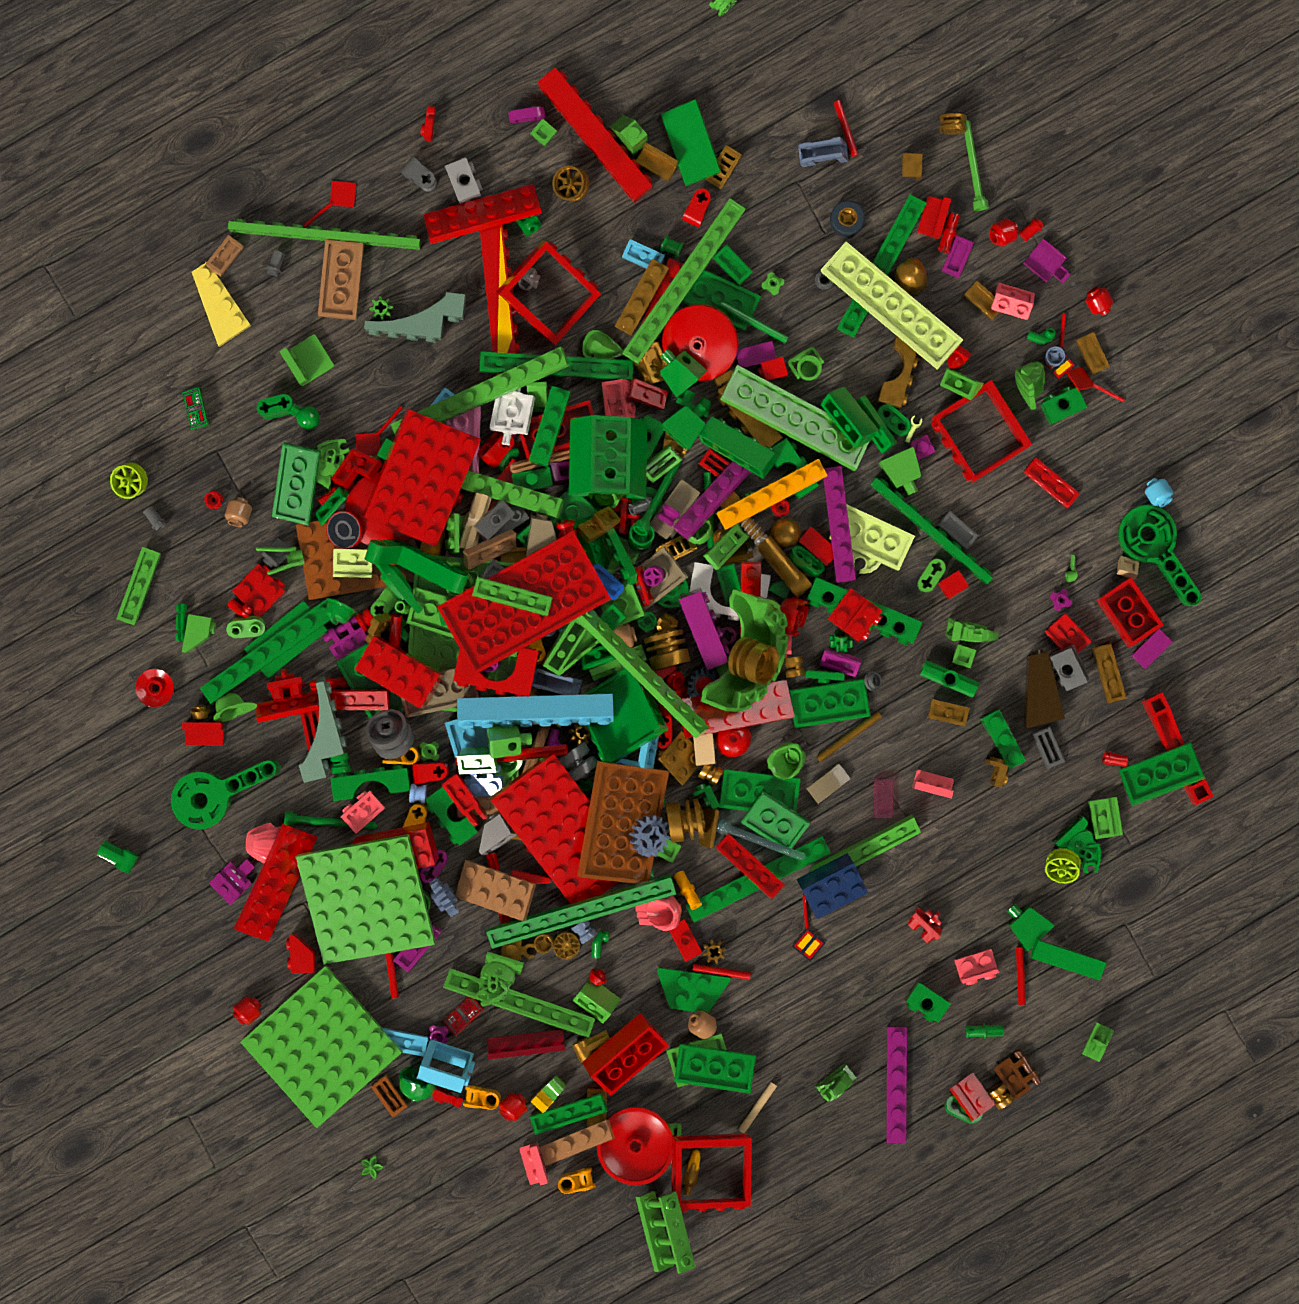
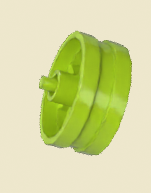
(129, 480)
(1062, 870)

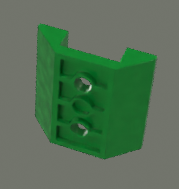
(594, 454)

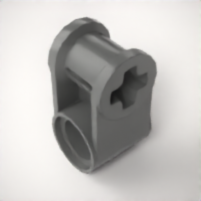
(417, 173)

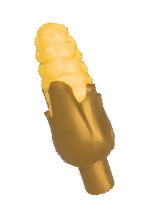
(690, 1176)

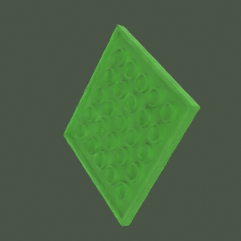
(366, 899)
(321, 1046)

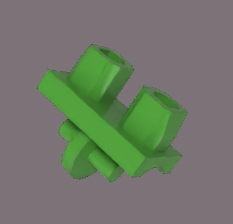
(1097, 1042)

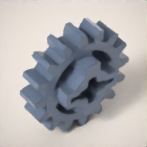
(650, 844)
(444, 897)

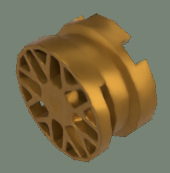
(953, 123)
(566, 945)

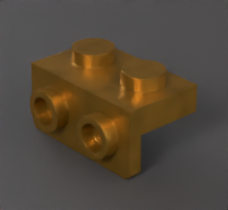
(999, 773)

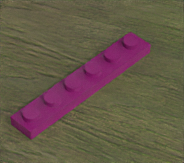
(711, 500)
(839, 525)
(896, 1084)

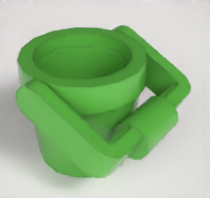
(808, 366)

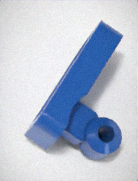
(610, 583)

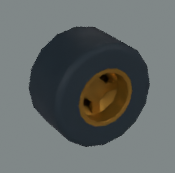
(852, 214)

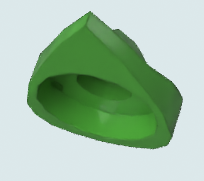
(600, 346)

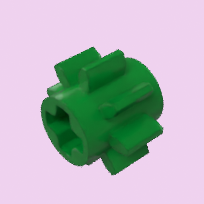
(841, 641)

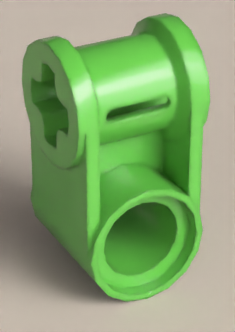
(387, 600)

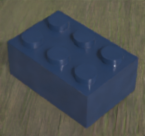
(832, 885)

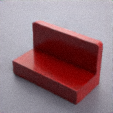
(934, 217)
(203, 733)

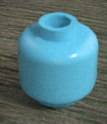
(1159, 492)

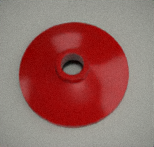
(145, 684)

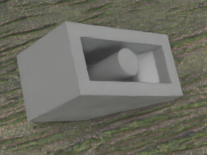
(495, 834)

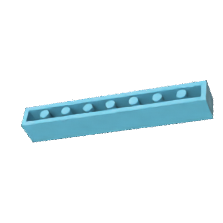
(535, 710)

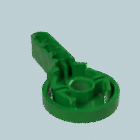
(1156, 550)
(217, 792)

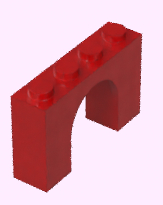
(518, 683)

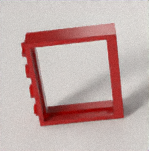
(576, 272)
(1007, 416)
(704, 1141)

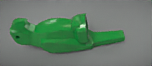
(398, 585)

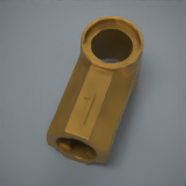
(588, 1046)

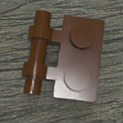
(1011, 1076)

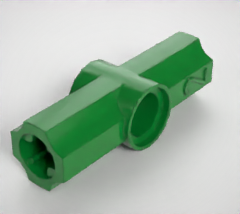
(937, 674)

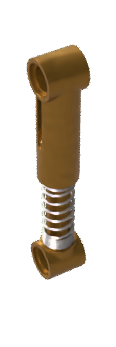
(772, 553)

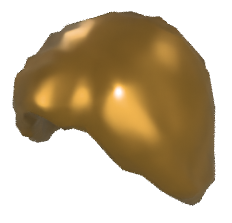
(911, 276)

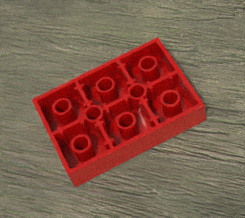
(421, 477)

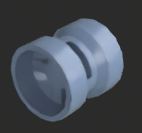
(1056, 354)
(584, 931)

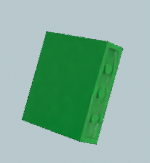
(634, 718)

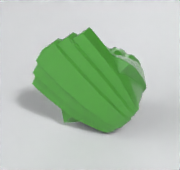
(1030, 382)

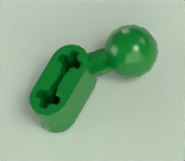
(306, 417)

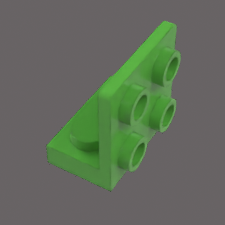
(307, 360)
(455, 529)

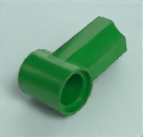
(121, 858)

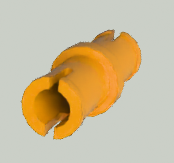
(687, 890)

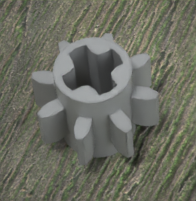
(529, 280)

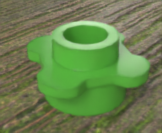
(774, 289)
(425, 747)

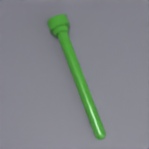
(980, 202)

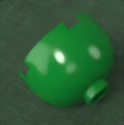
(413, 1087)

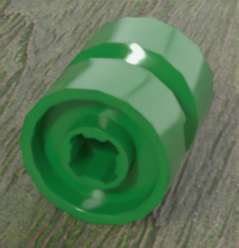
(638, 542)

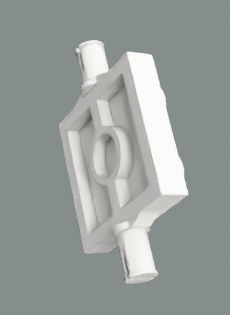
(512, 414)

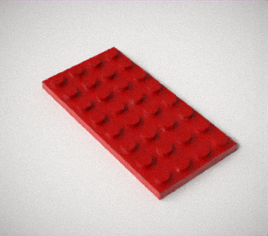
(495, 631)
(551, 821)

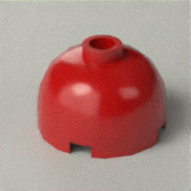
(796, 614)
(733, 742)

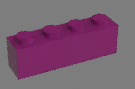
(704, 629)

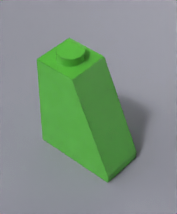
(629, 134)

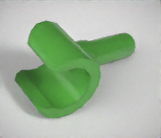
(1071, 575)

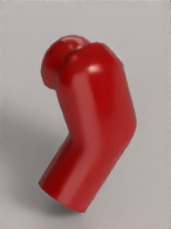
(240, 610)

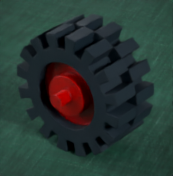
(699, 680)

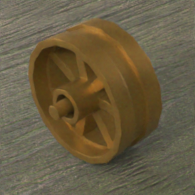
(570, 183)

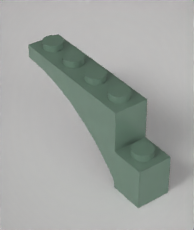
(426, 324)
(328, 738)

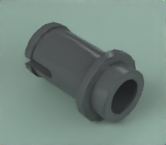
(275, 263)
(639, 506)
(154, 518)

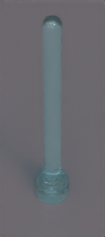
(725, 828)

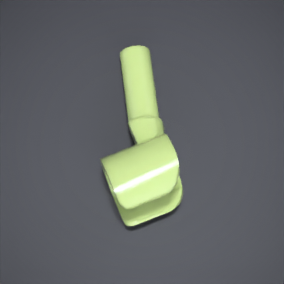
(913, 428)

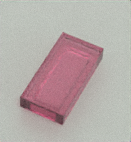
(883, 798)

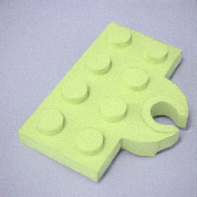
(876, 541)

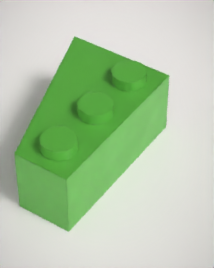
(569, 647)

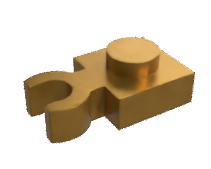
(378, 625)
(515, 950)

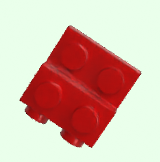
(260, 590)
(855, 615)

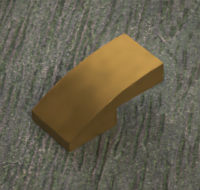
(598, 525)

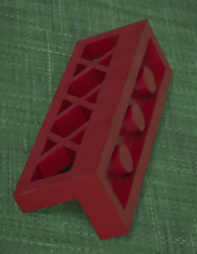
(526, 1044)

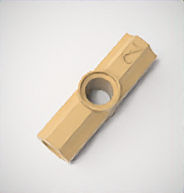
(478, 509)

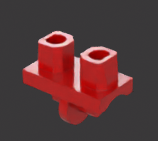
(624, 524)
(285, 683)
(929, 922)

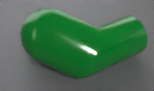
(1042, 338)

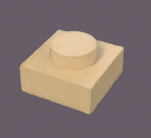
(1128, 567)

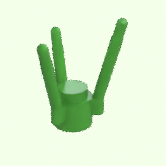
(294, 559)

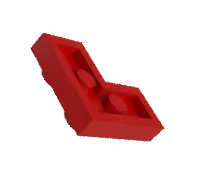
(355, 464)

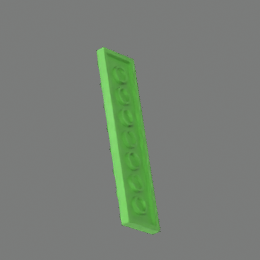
(790, 416)

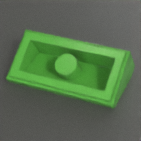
(961, 383)

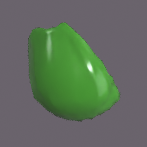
(786, 760)

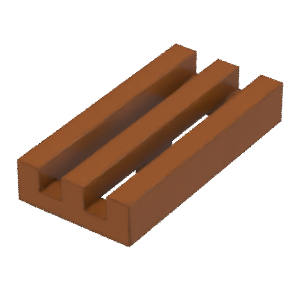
(380, 1082)

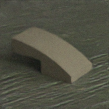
(828, 783)

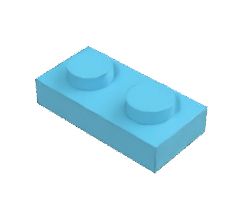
(641, 254)

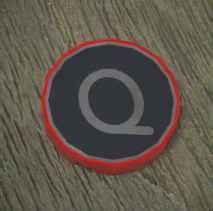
(344, 529)

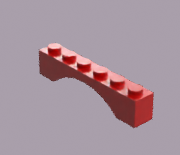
(1170, 737)

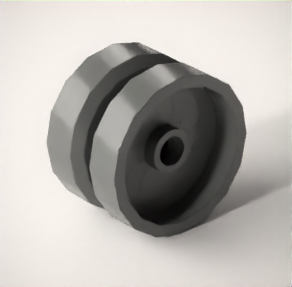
(390, 733)
(575, 765)

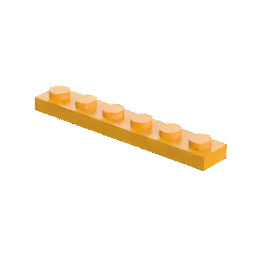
(771, 494)

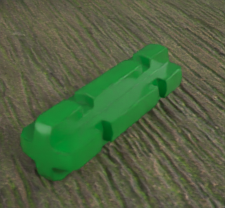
(181, 621)

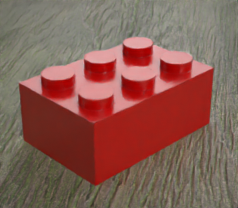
(1129, 612)

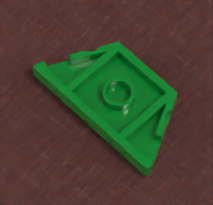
(690, 989)

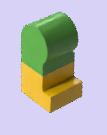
(548, 1093)

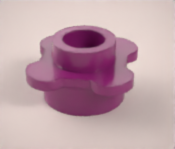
(1055, 599)
(439, 1038)

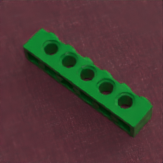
(910, 625)

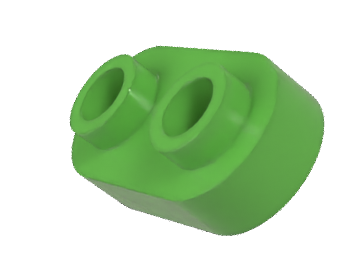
(245, 627)

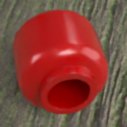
(1003, 232)
(1099, 300)
(247, 1010)
(512, 1106)

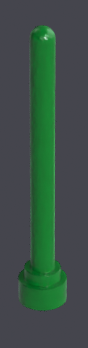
(643, 525)
(292, 819)

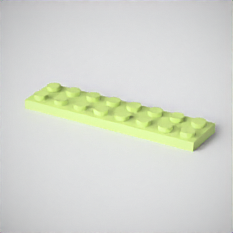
(891, 305)

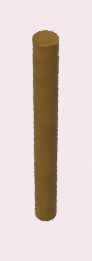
(849, 736)

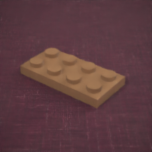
(340, 279)
(495, 890)

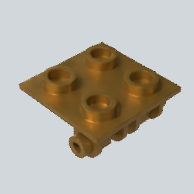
(679, 758)

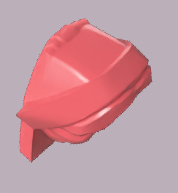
(260, 840)
(662, 913)

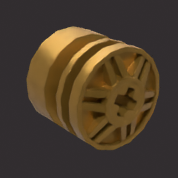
(667, 649)
(753, 660)
(685, 820)

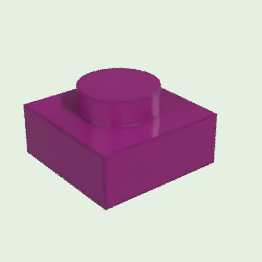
(922, 447)

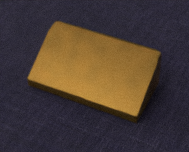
(711, 819)

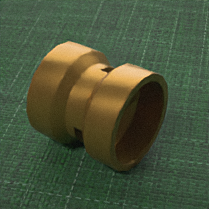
(794, 662)
(711, 773)
(542, 945)
(1000, 1096)

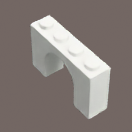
(702, 579)

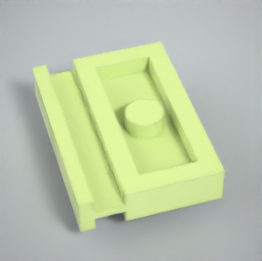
(351, 563)

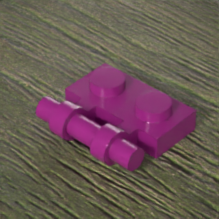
(349, 643)

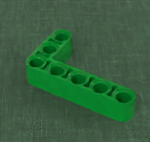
(425, 565)

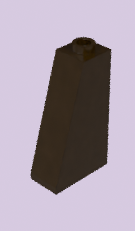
(1041, 691)

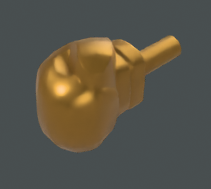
(667, 622)

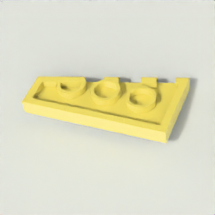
(219, 305)

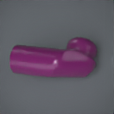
(553, 737)

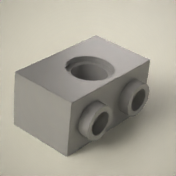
(461, 169)

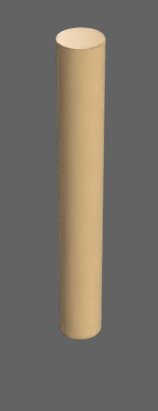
(757, 1107)

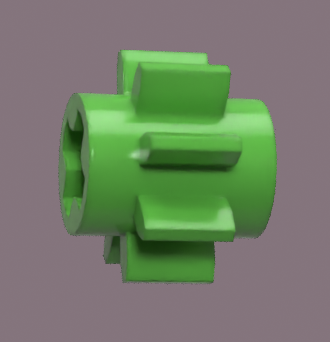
(385, 311)

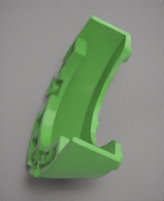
(760, 621)

